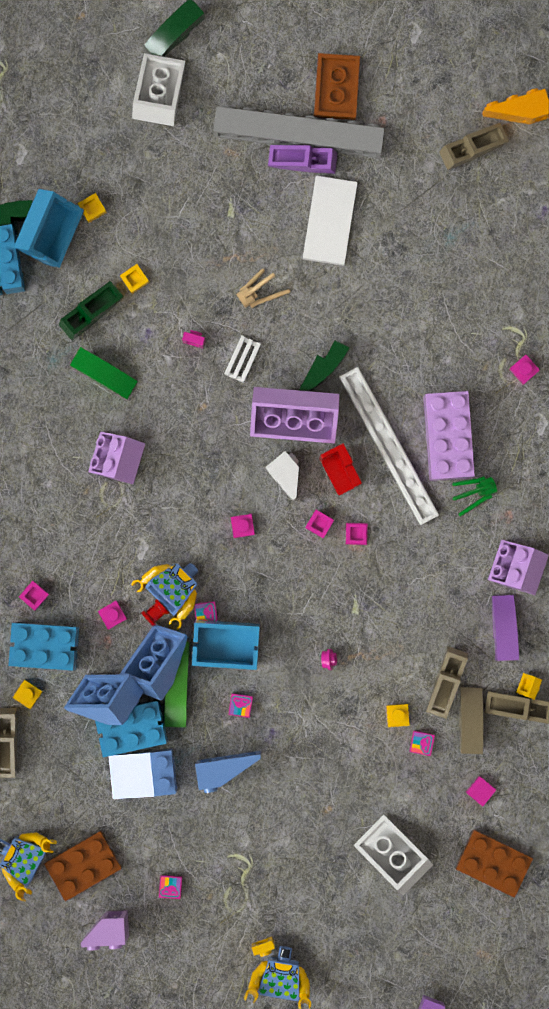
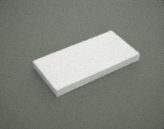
(329, 220)

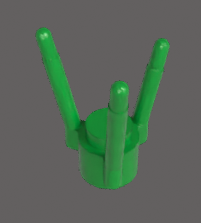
(485, 488)

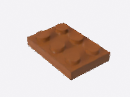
(337, 86)
(494, 863)
(83, 865)

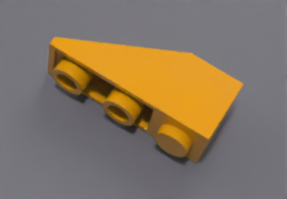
(521, 109)

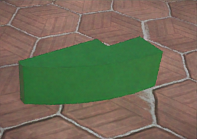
(103, 373)

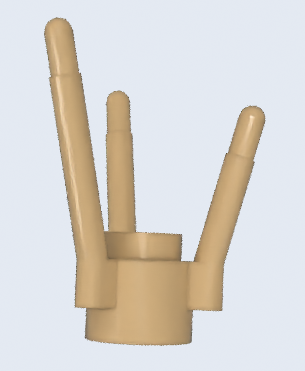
(247, 294)

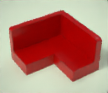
(340, 469)

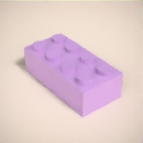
(294, 415)
(448, 436)

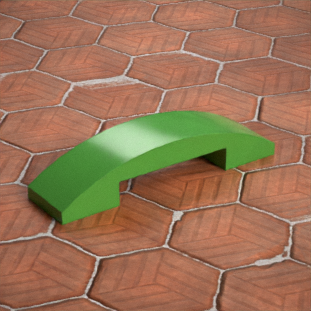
(177, 695)

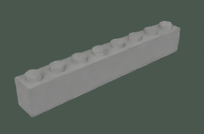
(292, 130)

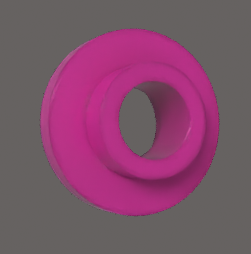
(328, 659)

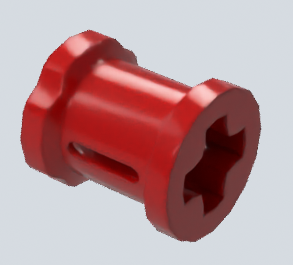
(155, 612)

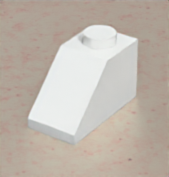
(285, 473)

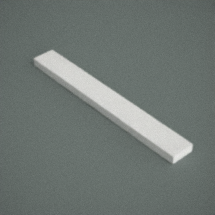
(389, 446)

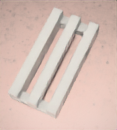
(249, 342)

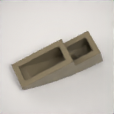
(473, 146)
(447, 682)
(517, 707)
(471, 720)
(8, 742)

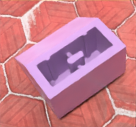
(116, 457)
(518, 567)
(109, 931)

